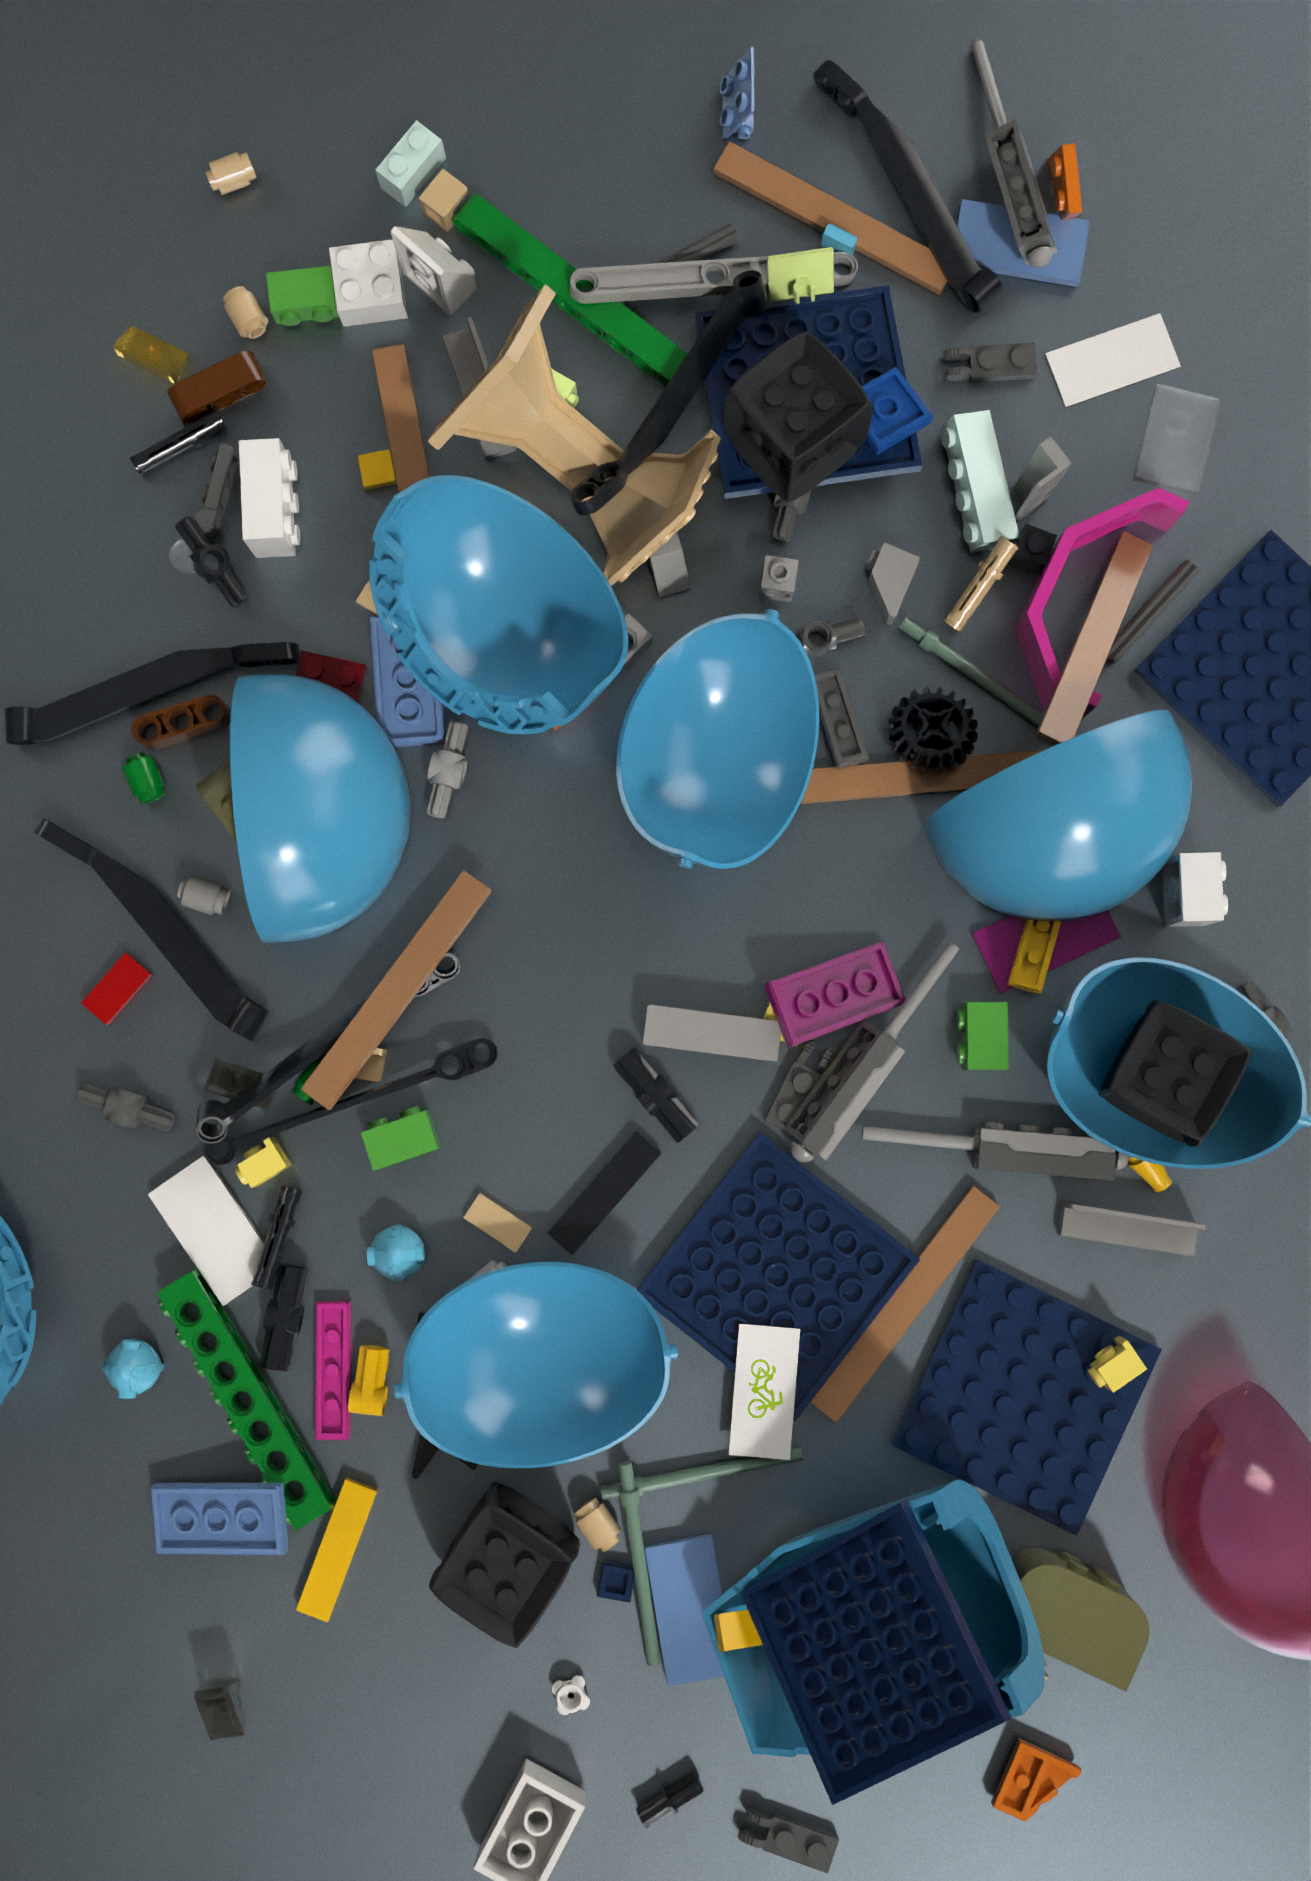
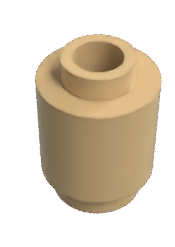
(230, 173)
(245, 312)
(597, 1525)

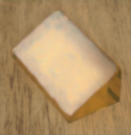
(152, 354)

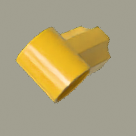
(369, 1391)

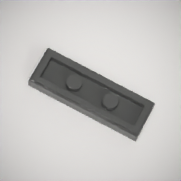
(839, 720)

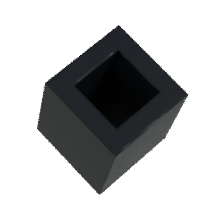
(1033, 549)

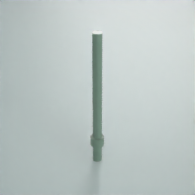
(930, 642)
(700, 1473)
(629, 1499)

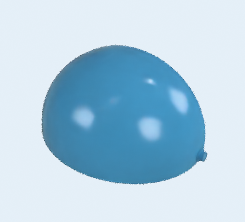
(720, 741)
(1098, 1020)
(535, 1366)

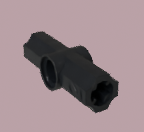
(656, 1095)
(284, 1317)

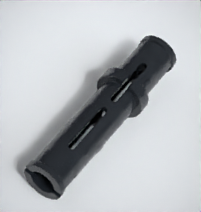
(180, 441)
(276, 1237)

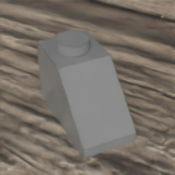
(669, 569)
(890, 578)

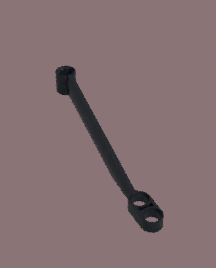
(973, 284)
(744, 300)
(136, 686)
(166, 933)
(292, 1065)
(467, 1066)

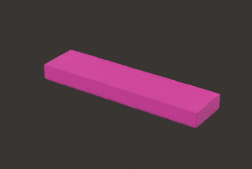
(333, 1370)

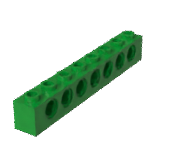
(247, 1378)

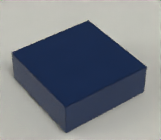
(616, 1581)

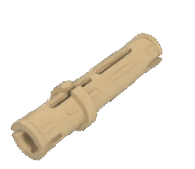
(981, 583)

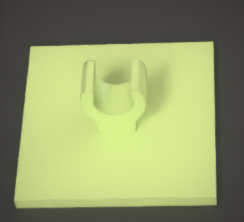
(800, 274)

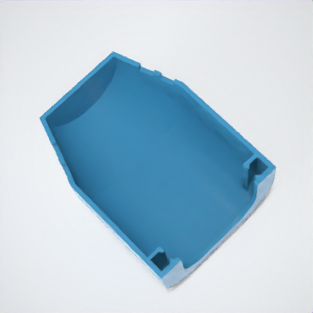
(978, 1574)

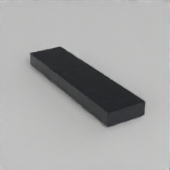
(604, 1193)

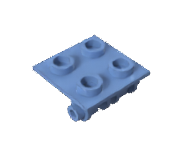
(738, 98)

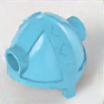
(396, 1253)
(132, 1367)

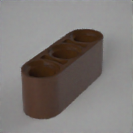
(217, 386)
(166, 719)

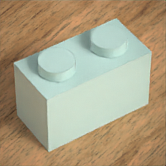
(411, 163)

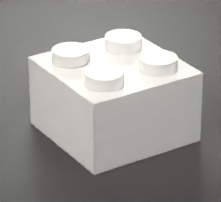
(368, 283)
(1194, 889)

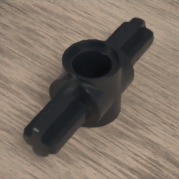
(200, 546)

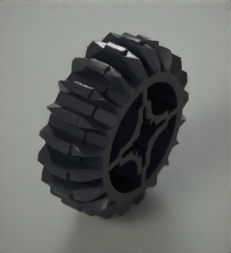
(947, 751)

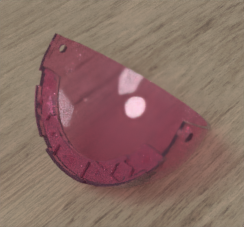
(1243, 1519)

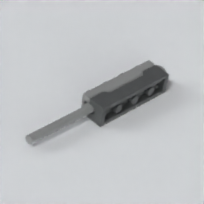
(1015, 174)
(855, 1075)
(1020, 1150)

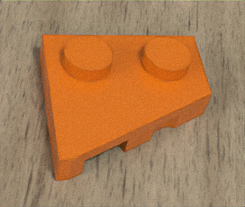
(1065, 181)
(1031, 1780)

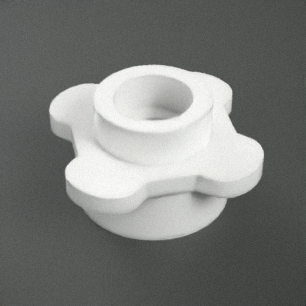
(570, 1705)

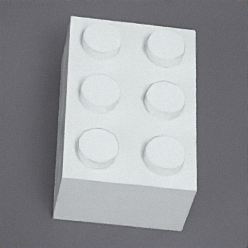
(268, 498)
(530, 1826)

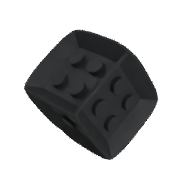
(797, 416)
(1175, 1073)
(505, 1565)

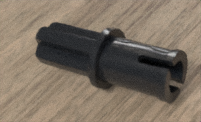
(669, 1800)

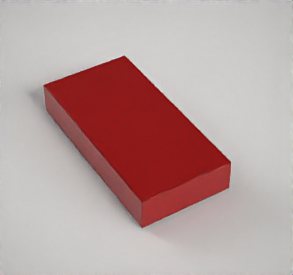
(116, 988)

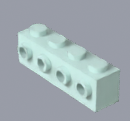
(979, 480)

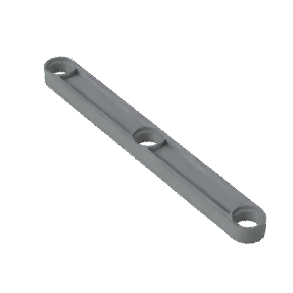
(677, 278)

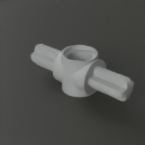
(447, 769)

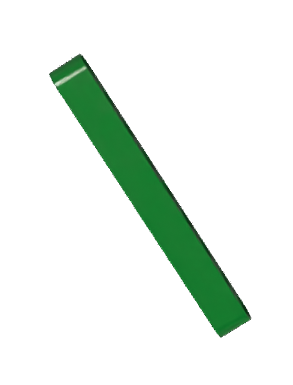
(542, 266)

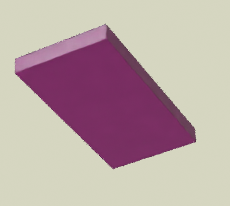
(1075, 938)
(835, 994)

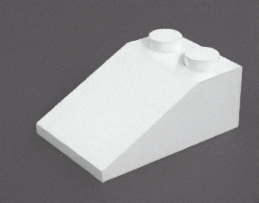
(433, 268)

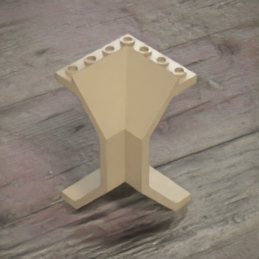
(521, 408)

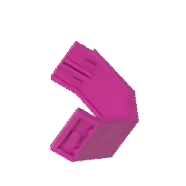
(1154, 508)

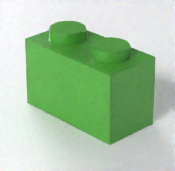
(302, 295)
(983, 1036)
(400, 1139)

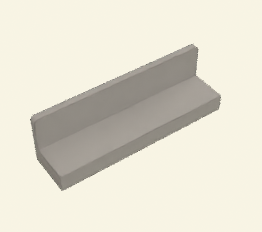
(469, 364)
(1040, 477)
(712, 1033)
(1129, 1229)

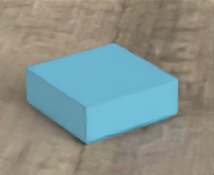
(838, 239)

